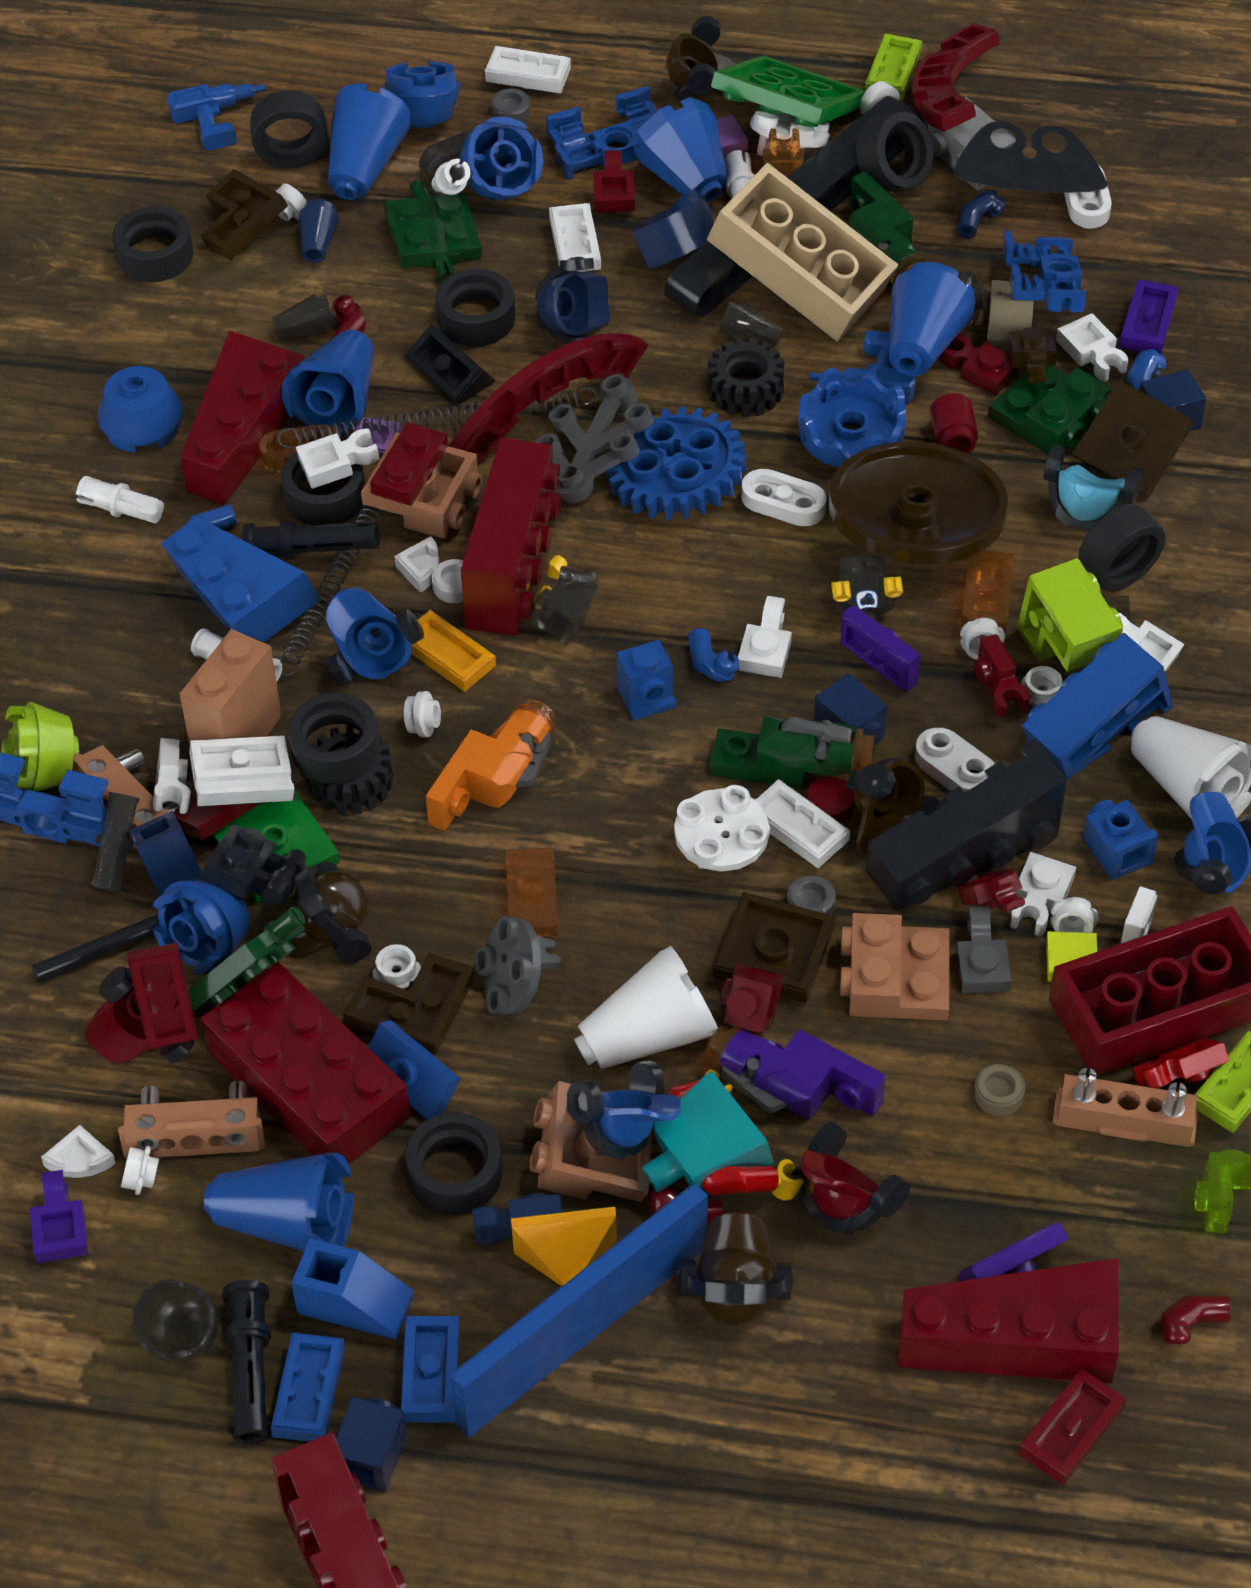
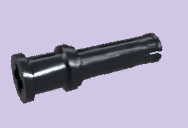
(292, 540)
(247, 1341)

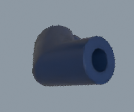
(971, 212)

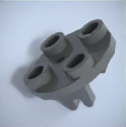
(513, 965)

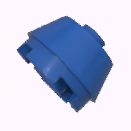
(426, 91)
(139, 409)
(202, 921)

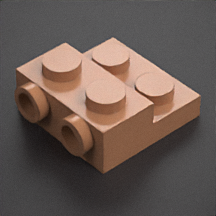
(441, 498)
(895, 969)
(569, 1161)

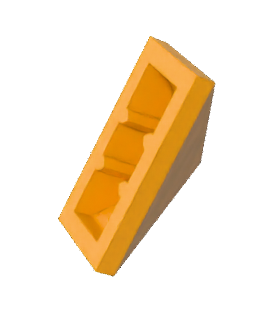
(564, 1242)

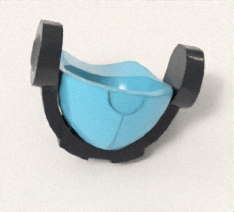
(1083, 497)

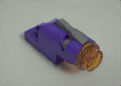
(793, 1076)

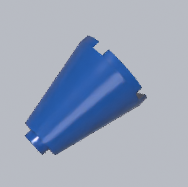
(363, 138)
(926, 315)
(331, 382)
(285, 1201)

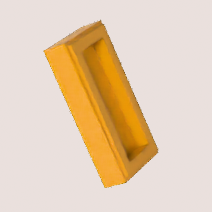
(452, 652)

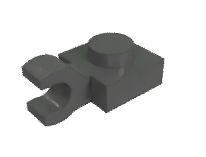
(982, 961)

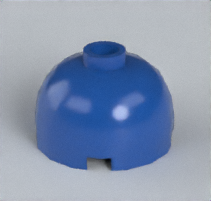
(502, 158)

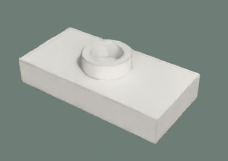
(528, 69)
(574, 233)
(802, 824)

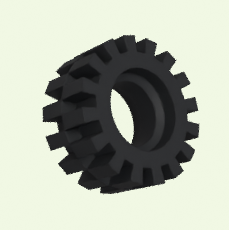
(745, 360)
(355, 792)

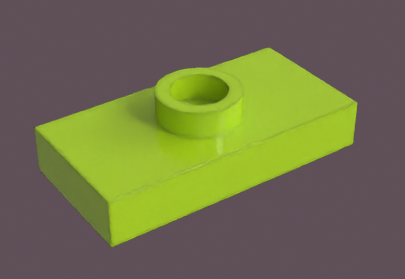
(895, 62)
(1228, 1090)

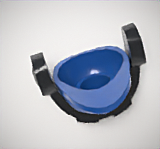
(368, 636)
(1217, 848)
(622, 1119)

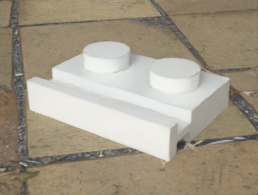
(241, 770)

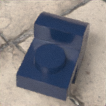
(674, 230)

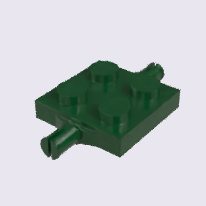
(432, 230)
(249, 960)

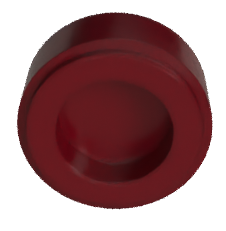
(832, 797)

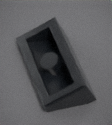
(448, 365)

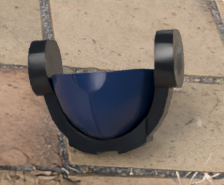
(572, 300)

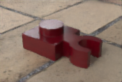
(983, 367)

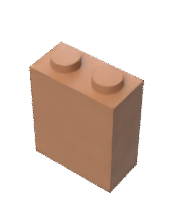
(232, 692)

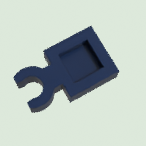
(495, 1224)

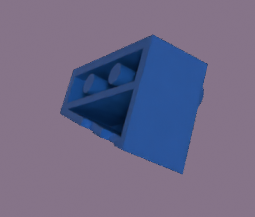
(239, 581)
(1099, 705)

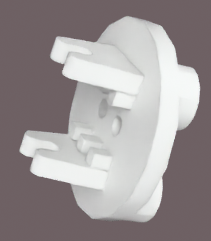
(784, 123)
(703, 839)

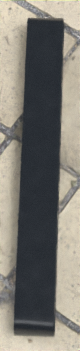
(712, 276)

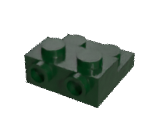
(1050, 410)

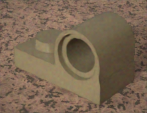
(1006, 315)

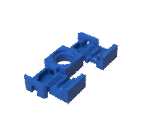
(580, 152)
(1057, 273)
(51, 817)

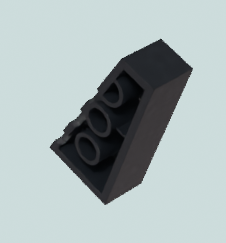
(970, 830)

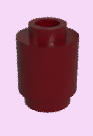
(954, 422)

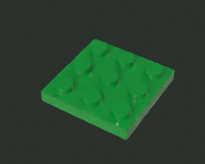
(788, 90)

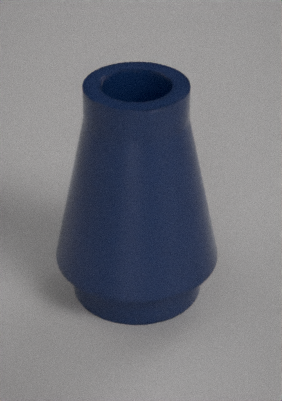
(317, 226)

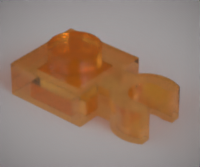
(784, 154)

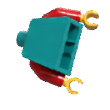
(716, 1146)

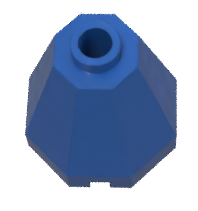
(684, 149)

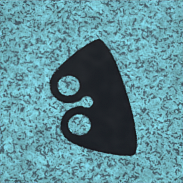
(1047, 172)

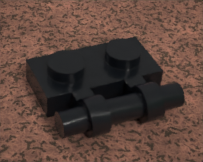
(248, 863)

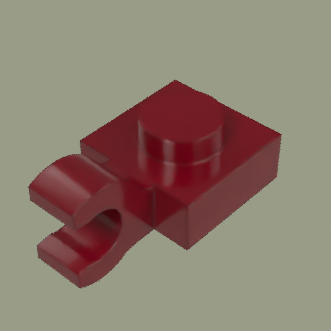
(613, 187)
(998, 671)
(993, 890)

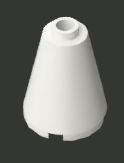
(1193, 762)
(647, 1015)

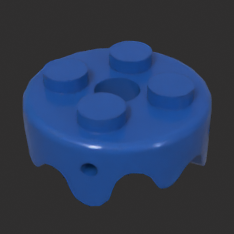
(840, 402)

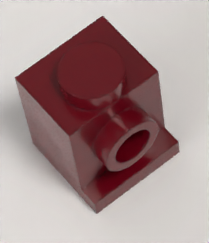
(751, 997)

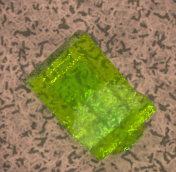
(1214, 1194)

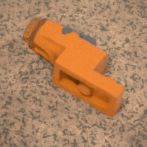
(493, 765)

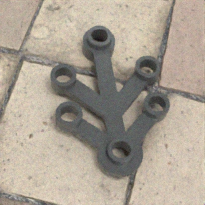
(577, 477)

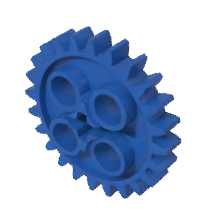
(680, 465)

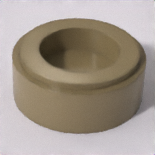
(999, 1090)

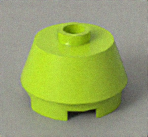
(44, 742)

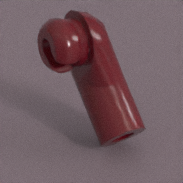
(1189, 1311)

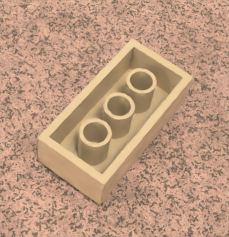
(802, 251)

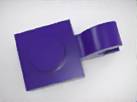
(59, 1224)

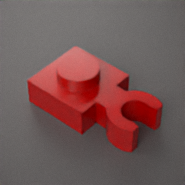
(1190, 1062)

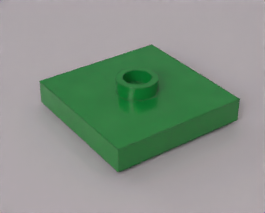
(290, 827)

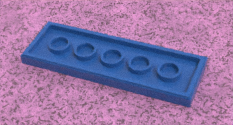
(579, 1311)

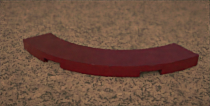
(937, 73)
(551, 373)

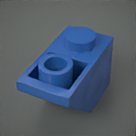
(349, 1290)

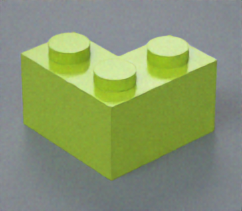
(1067, 615)

